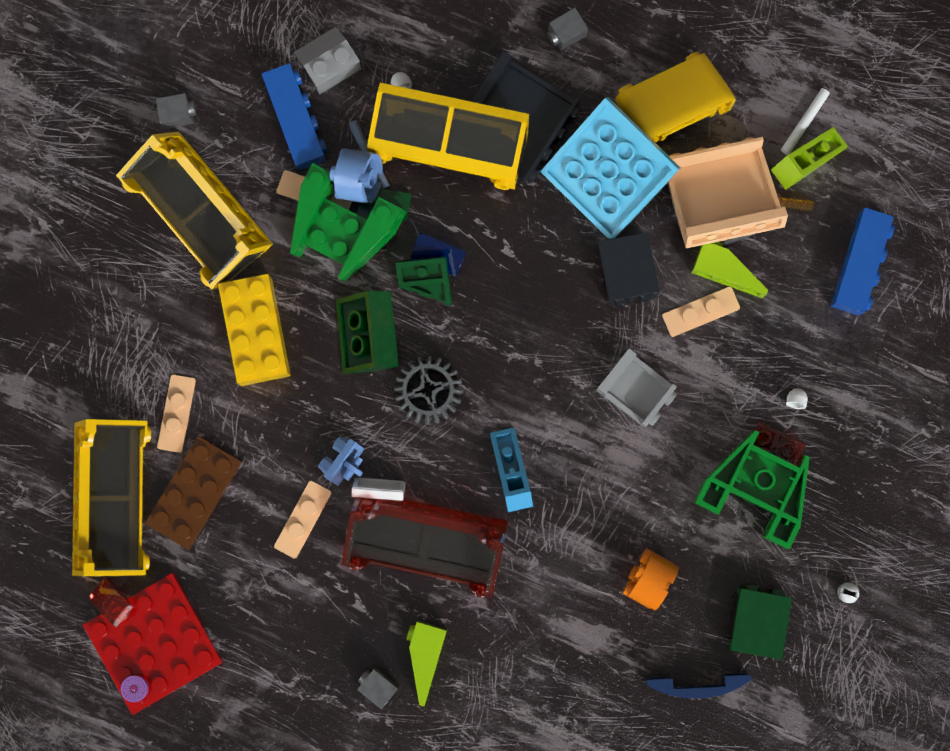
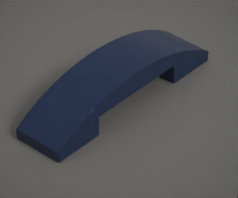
(729, 683)

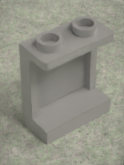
(637, 389)

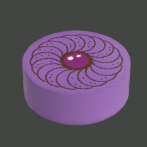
(134, 688)

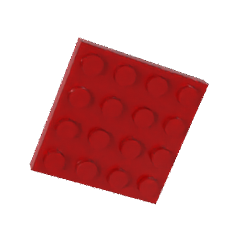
(156, 641)

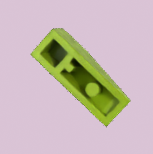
(809, 158)
(723, 267)
(425, 652)

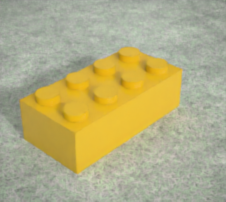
(254, 330)

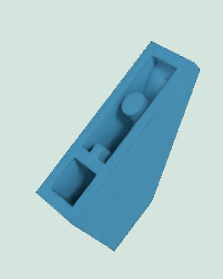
(511, 470)

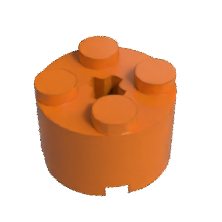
(650, 579)

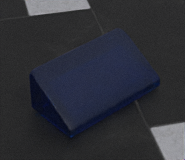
(431, 247)

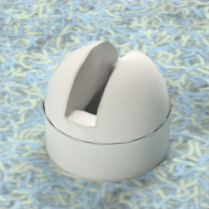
(401, 79)
(797, 399)
(847, 598)

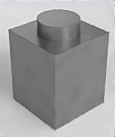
(567, 29)
(175, 111)
(377, 687)

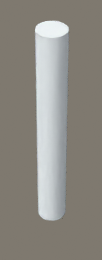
(805, 121)

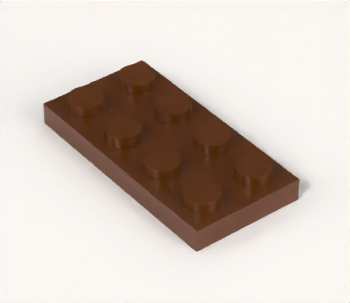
(193, 492)

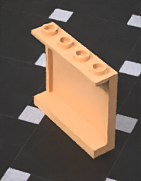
(724, 193)

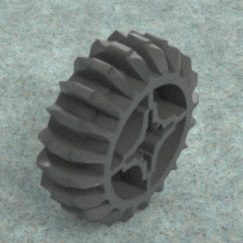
(407, 396)

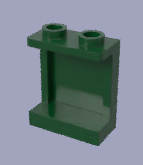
(760, 622)

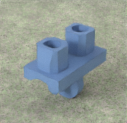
(346, 462)

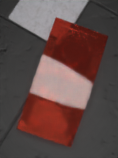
(778, 444)
(111, 602)

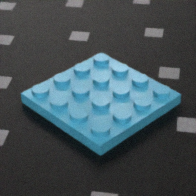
(610, 169)

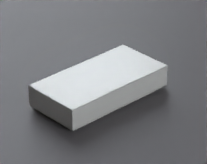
(378, 489)

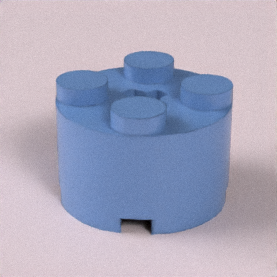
(356, 175)

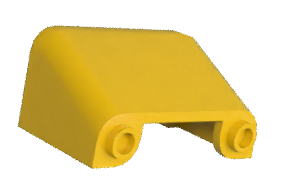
(676, 97)

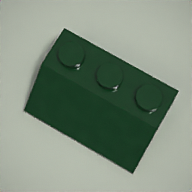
(366, 332)

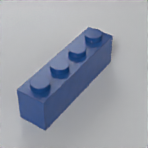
(294, 117)
(862, 262)

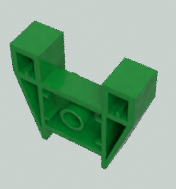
(337, 230)
(762, 481)

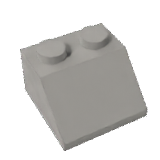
(328, 60)

